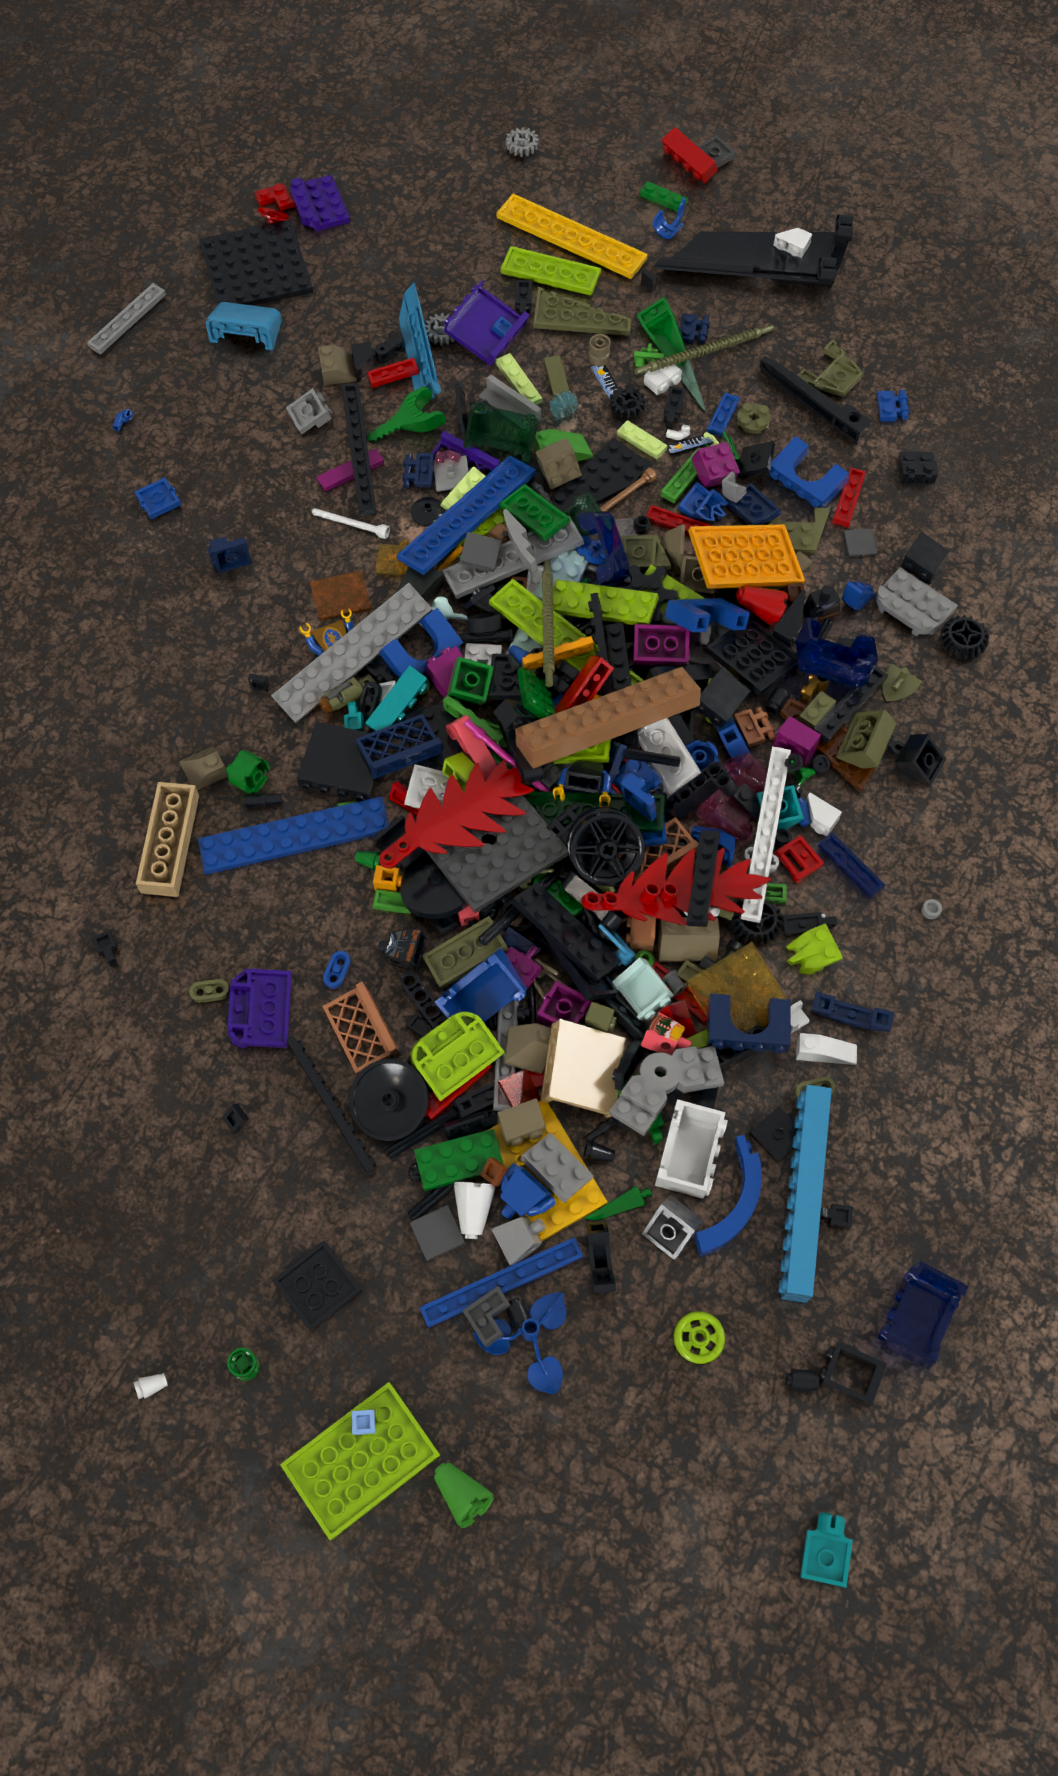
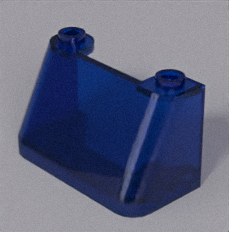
(617, 563)

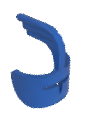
(662, 226)

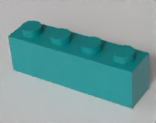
(398, 700)

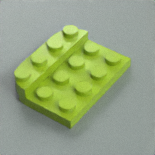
(454, 1053)

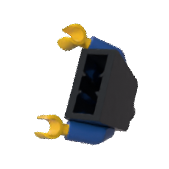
(585, 777)

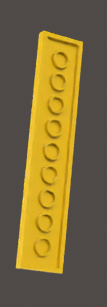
(572, 236)

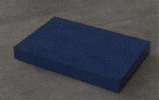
(754, 507)

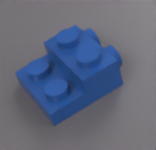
(641, 769)
(635, 795)

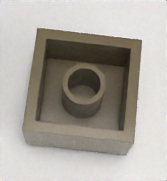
(558, 463)

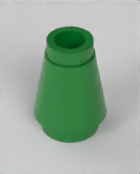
(368, 859)

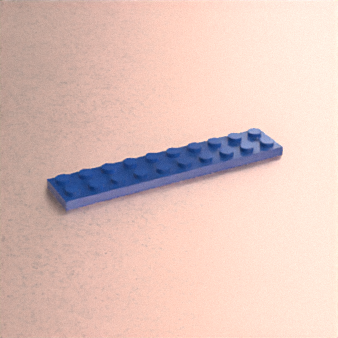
(465, 515)
(292, 835)

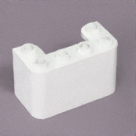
(691, 1149)

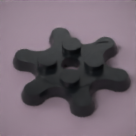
(653, 584)

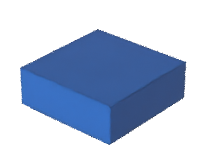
(501, 327)

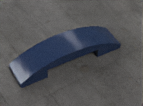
(852, 1014)

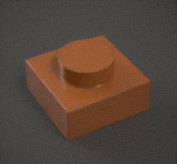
(494, 1171)

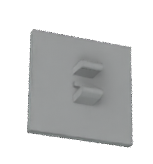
(449, 473)

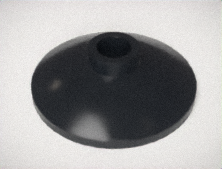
(426, 510)

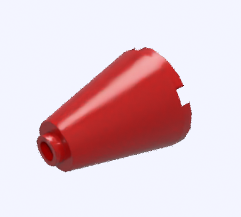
(763, 602)

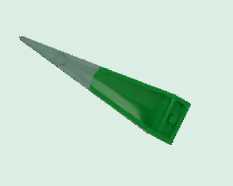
(664, 331)

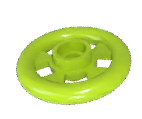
(717, 1338)

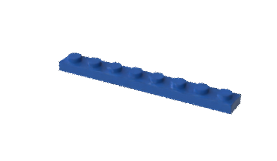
(506, 1279)

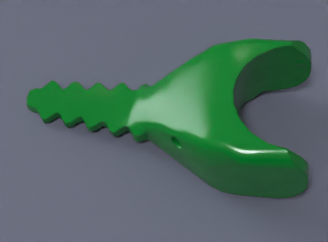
(411, 416)

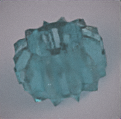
(563, 404)

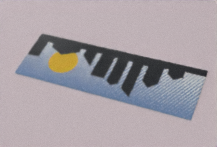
(605, 379)
(688, 443)

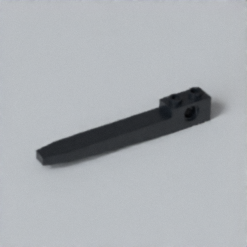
(844, 419)

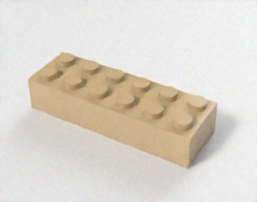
(167, 839)

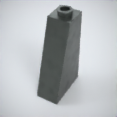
(426, 585)

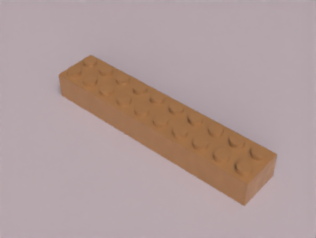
(607, 717)

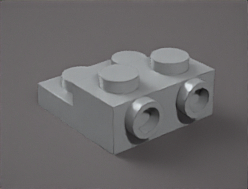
(309, 411)

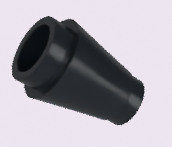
(598, 1153)

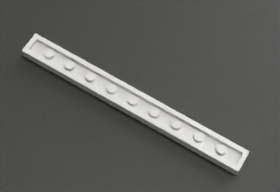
(766, 829)

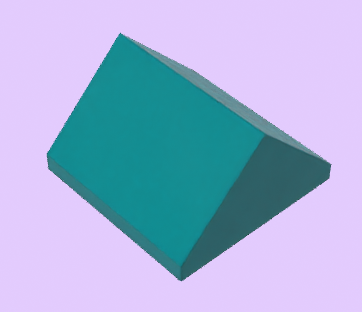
(790, 808)

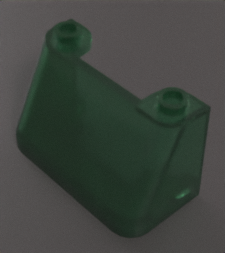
(501, 430)

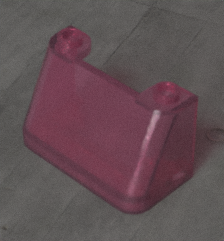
(724, 811)

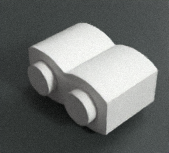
(662, 379)

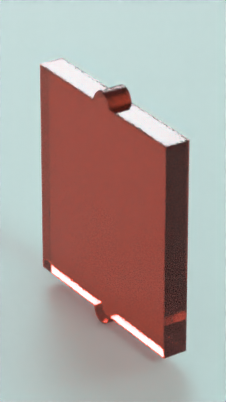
(519, 1088)

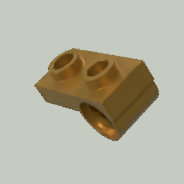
(814, 685)

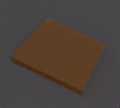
(339, 594)

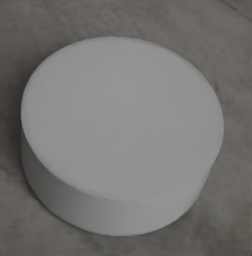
(931, 909)

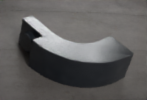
(600, 1258)

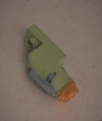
(343, 694)

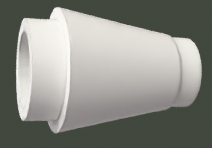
(149, 1385)

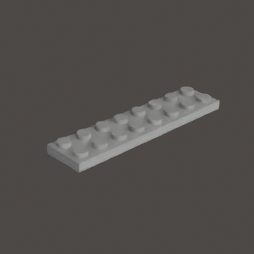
(466, 579)

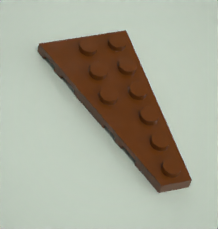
(853, 774)

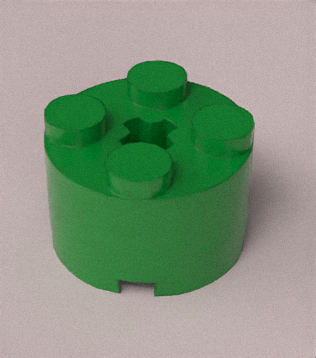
(248, 772)

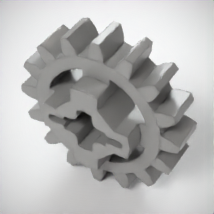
(522, 142)
(438, 326)

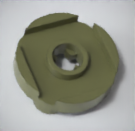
(760, 412)

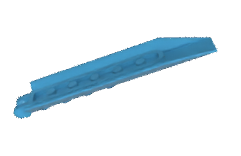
(417, 341)

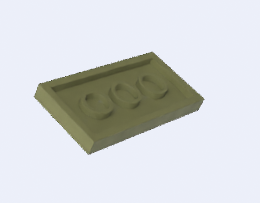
(461, 953)

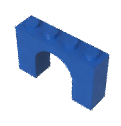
(817, 492)
(696, 613)
(441, 634)

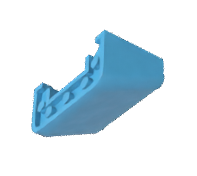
(244, 320)

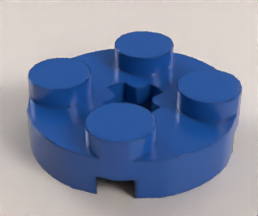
(592, 550)

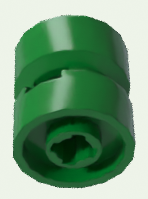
(243, 1364)

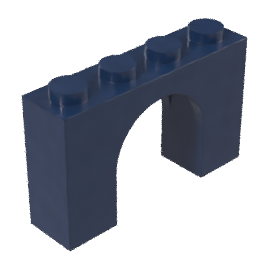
(723, 1033)

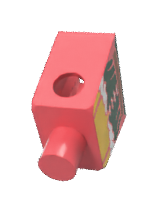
(665, 1035)

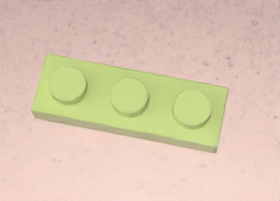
(641, 440)
(465, 485)

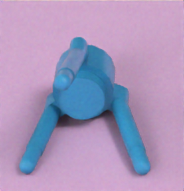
(624, 953)

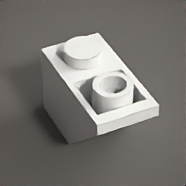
(793, 241)

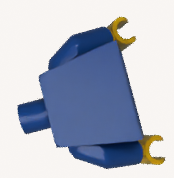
(524, 1192)

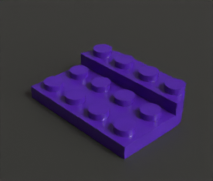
(319, 203)
(259, 1008)

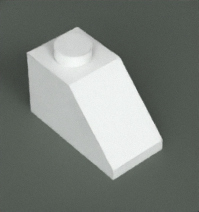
(822, 815)

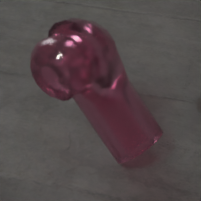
(440, 455)

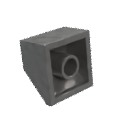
(672, 1227)

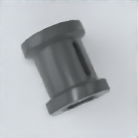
(674, 983)

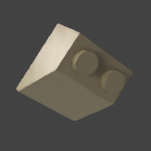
(336, 365)
(521, 1123)

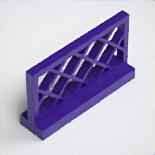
(473, 455)

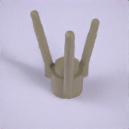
(548, 971)

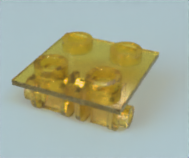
(387, 559)

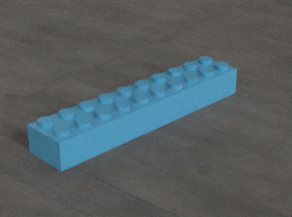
(806, 1194)

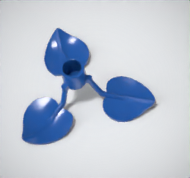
(551, 1313)

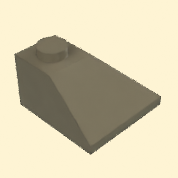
(674, 547)
(692, 575)
(204, 768)
(527, 1047)

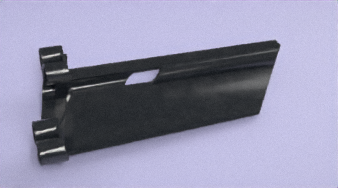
(755, 251)

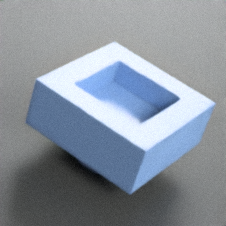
(363, 1422)

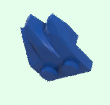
(703, 504)

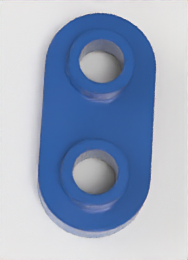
(335, 970)

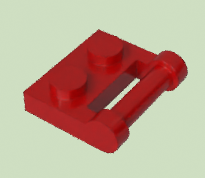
(803, 855)

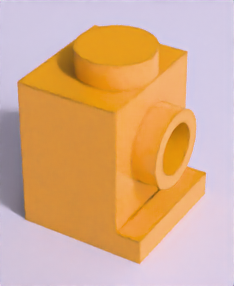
(382, 876)

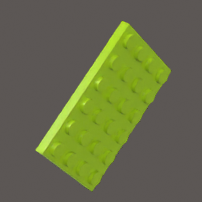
(351, 1474)

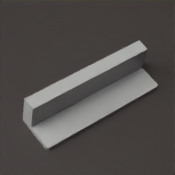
(504, 397)

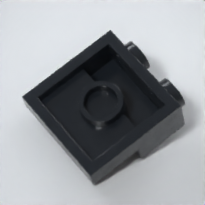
(917, 467)

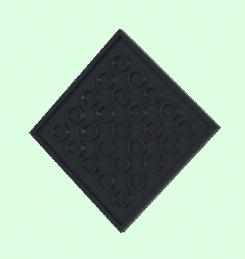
(256, 264)

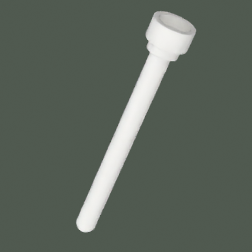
(380, 530)

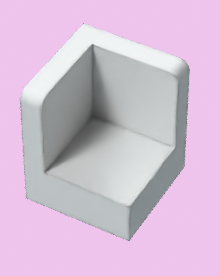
(798, 1017)

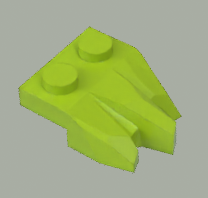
(814, 950)

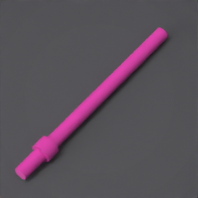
(481, 734)

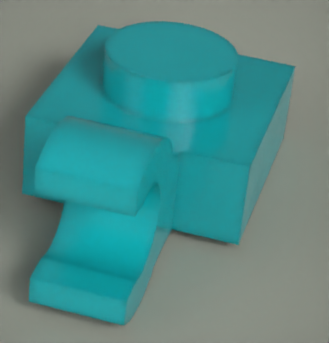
(354, 719)

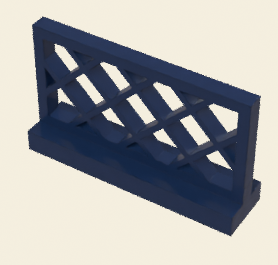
(404, 756)

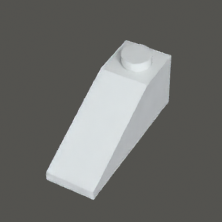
(825, 1049)

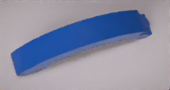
(730, 1227)

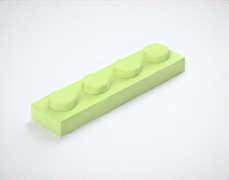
(518, 378)

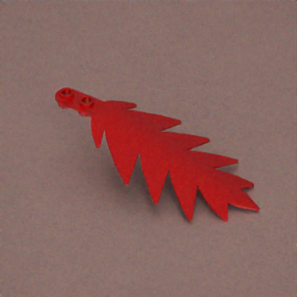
(459, 809)
(658, 898)

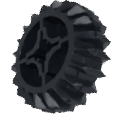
(962, 632)
(770, 916)

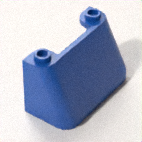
(484, 988)

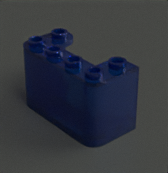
(835, 661)
(922, 1314)

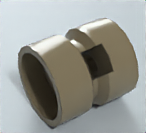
(599, 349)

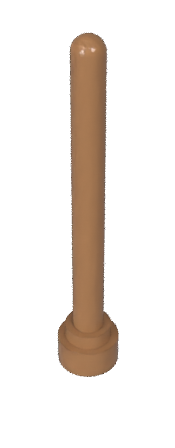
(647, 477)

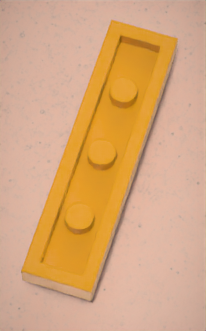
(564, 651)

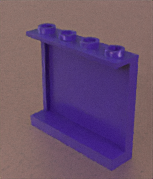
(473, 324)

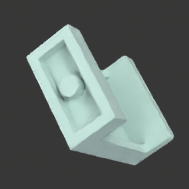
(643, 989)

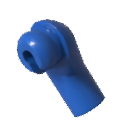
(122, 417)

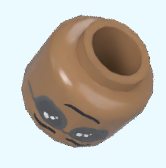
(499, 532)

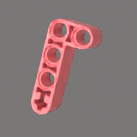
(472, 747)

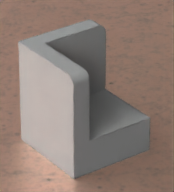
(732, 490)

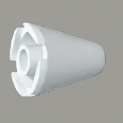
(473, 1206)

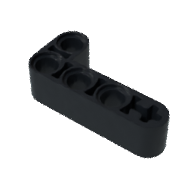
(698, 672)
(699, 789)
(578, 886)

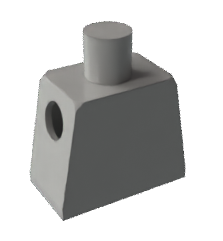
(519, 1238)

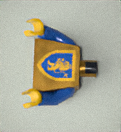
(326, 636)

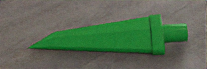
(625, 1202)

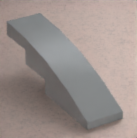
(519, 540)

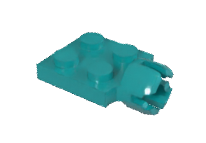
(827, 1551)

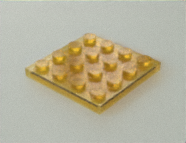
(746, 981)

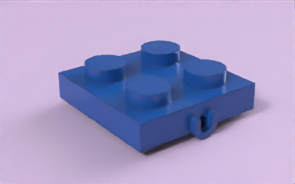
(157, 498)

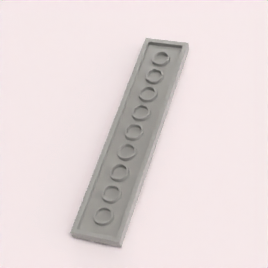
(351, 652)

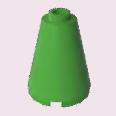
(462, 1494)

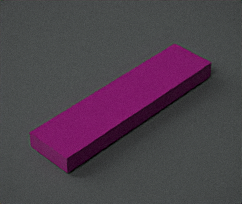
(345, 471)

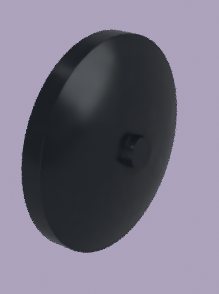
(429, 892)
(389, 1100)

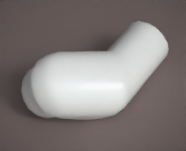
(678, 435)

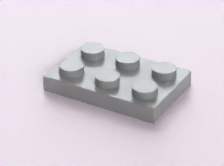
(557, 1167)

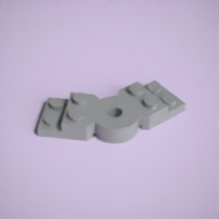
(646, 1093)

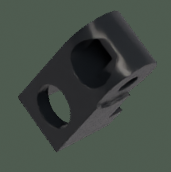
(390, 348)

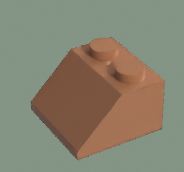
(641, 934)

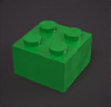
(470, 681)

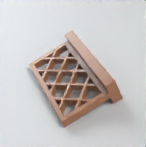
(676, 856)
(376, 1020)

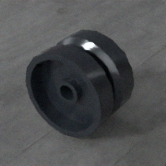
(563, 682)

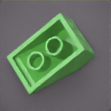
(548, 437)

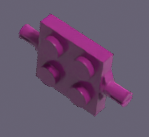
(524, 965)

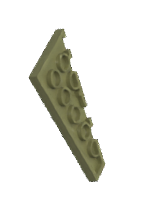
(573, 315)

